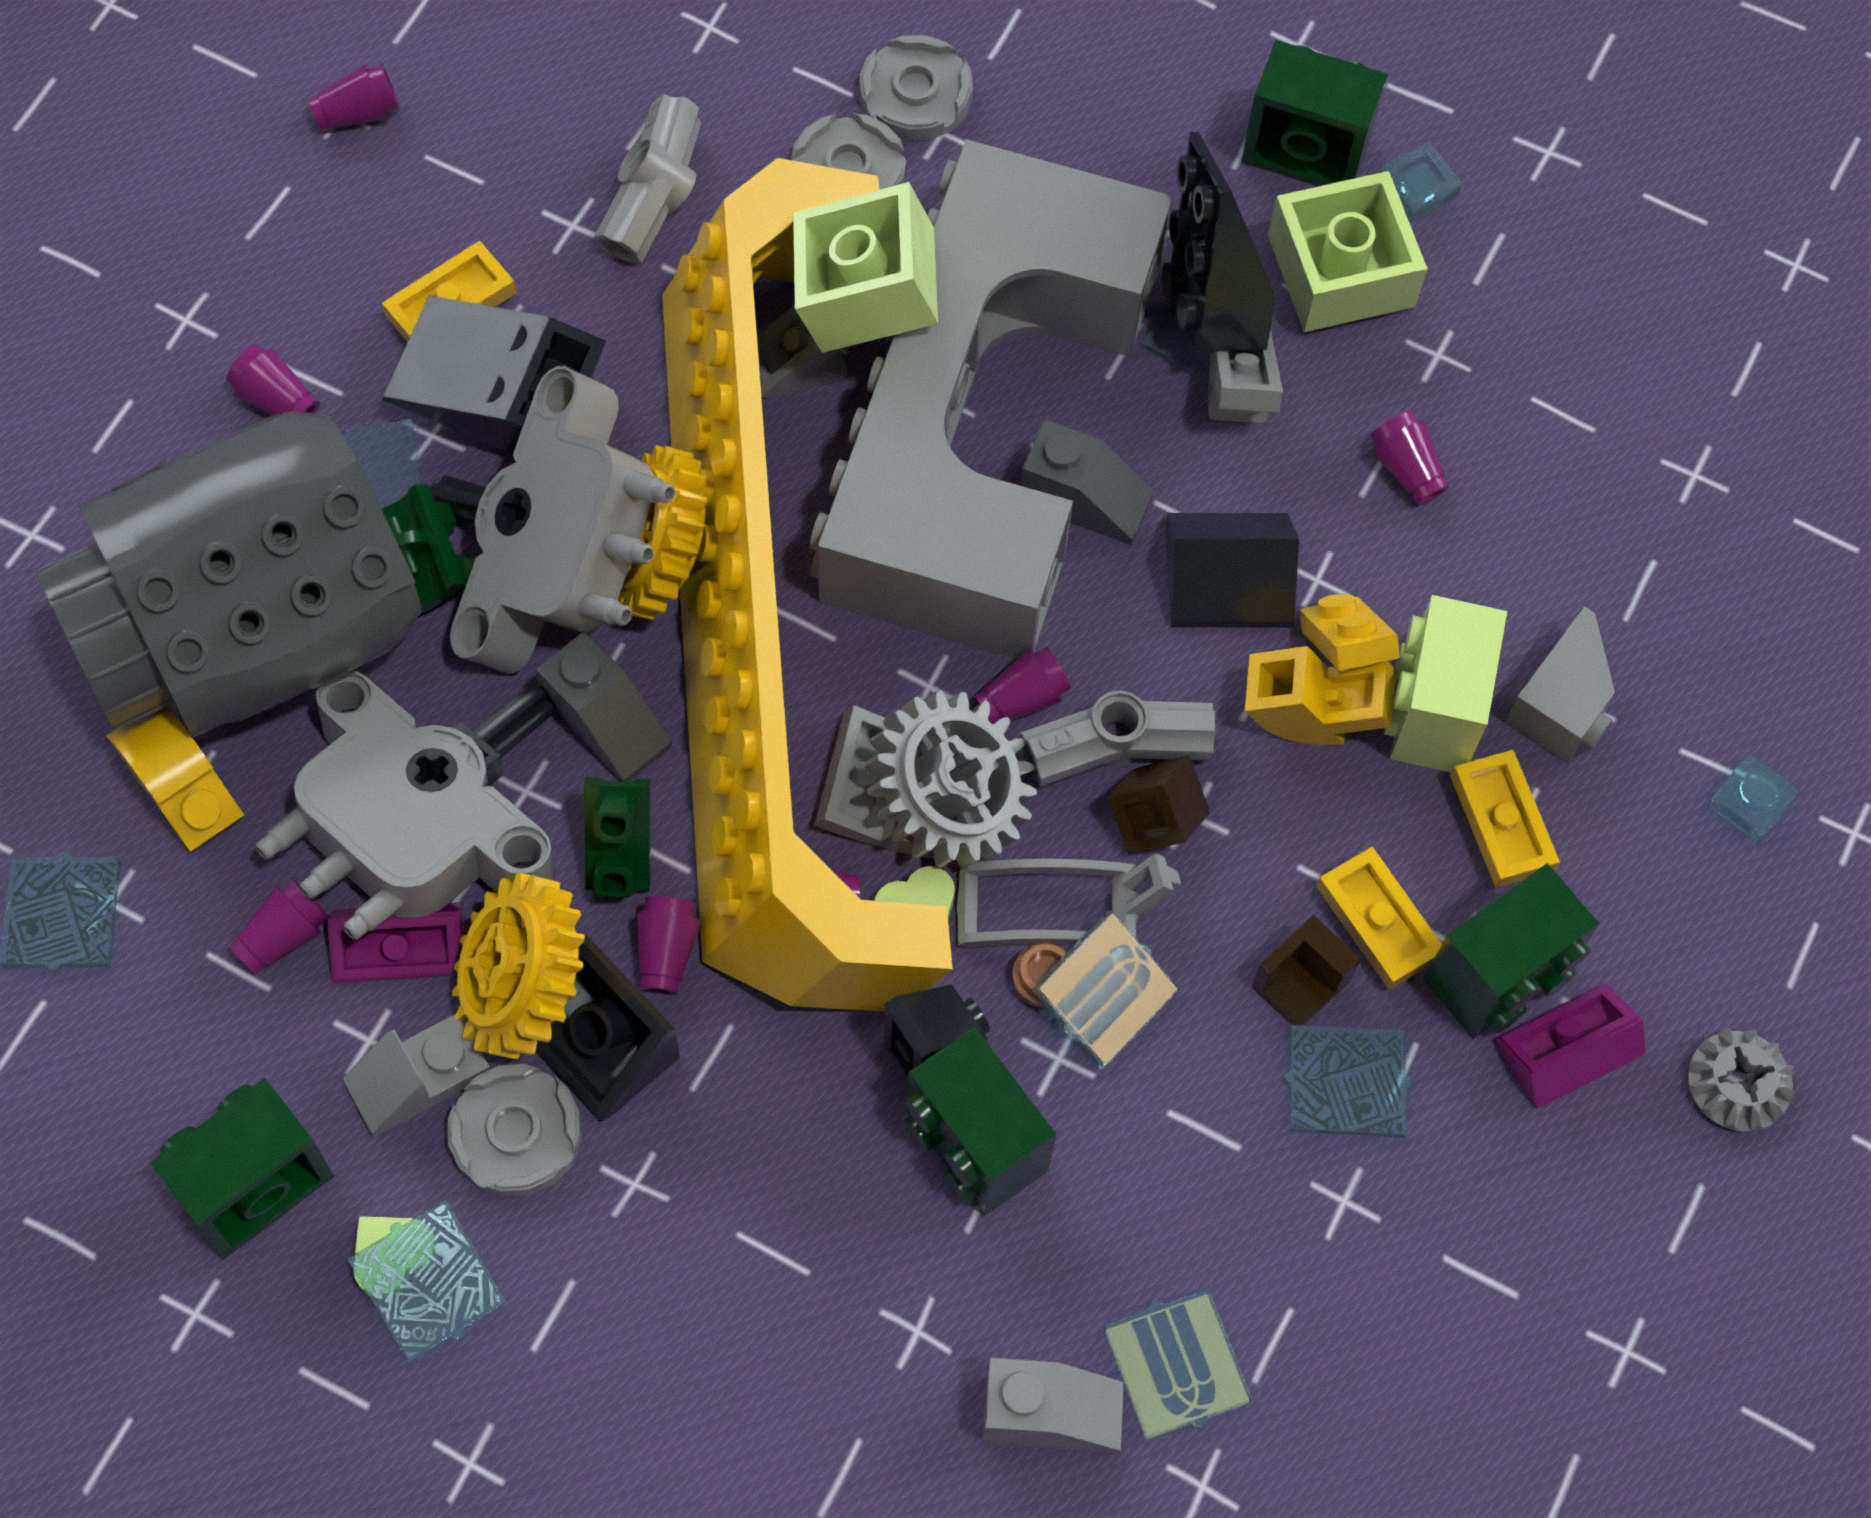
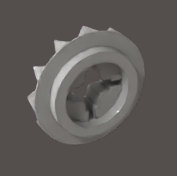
(1729, 1103)

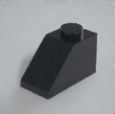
(927, 1022)

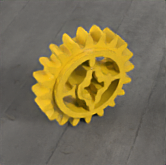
(672, 532)
(518, 966)

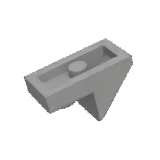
(793, 360)
(1244, 385)
(413, 1075)

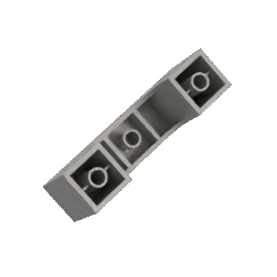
(909, 522)

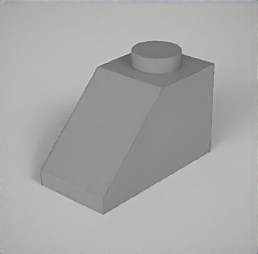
(1568, 693)
(1051, 1407)

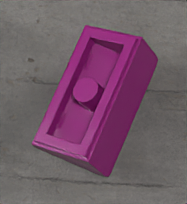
(397, 946)
(1573, 1045)

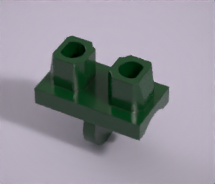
(423, 537)
(617, 836)

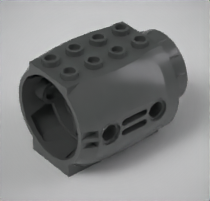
(233, 577)

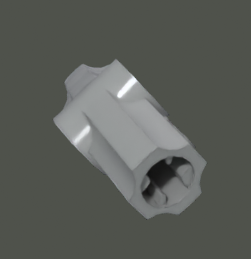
(652, 179)
(1082, 743)

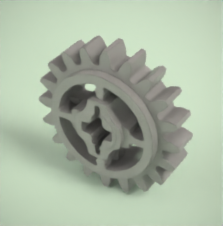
(950, 779)

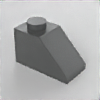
(1086, 470)
(603, 707)

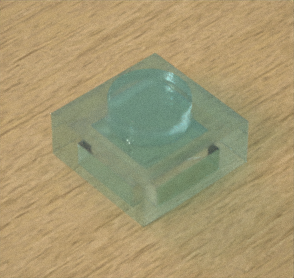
(1423, 180)
(1753, 798)

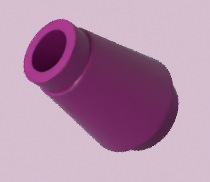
(355, 99)
(269, 383)
(1410, 456)
(1025, 686)
(278, 927)
(665, 942)

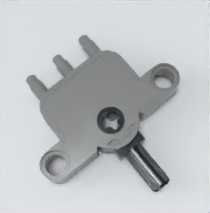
(552, 526)
(410, 805)

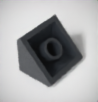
(1232, 569)
(610, 1037)

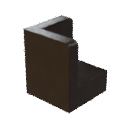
(1158, 805)
(1305, 972)

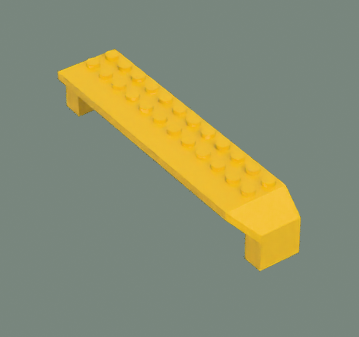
(763, 895)

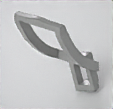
(1125, 901)

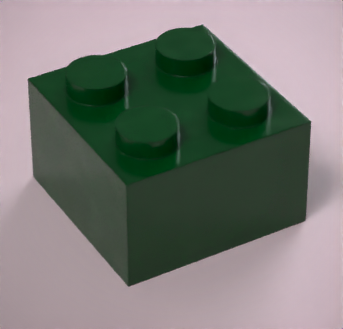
(1312, 115)
(1512, 952)
(978, 1123)
(242, 1166)

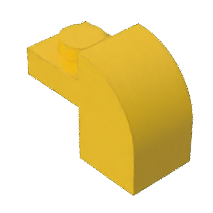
(1316, 704)
(176, 776)

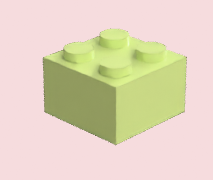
(1346, 251)
(865, 268)
(1445, 683)

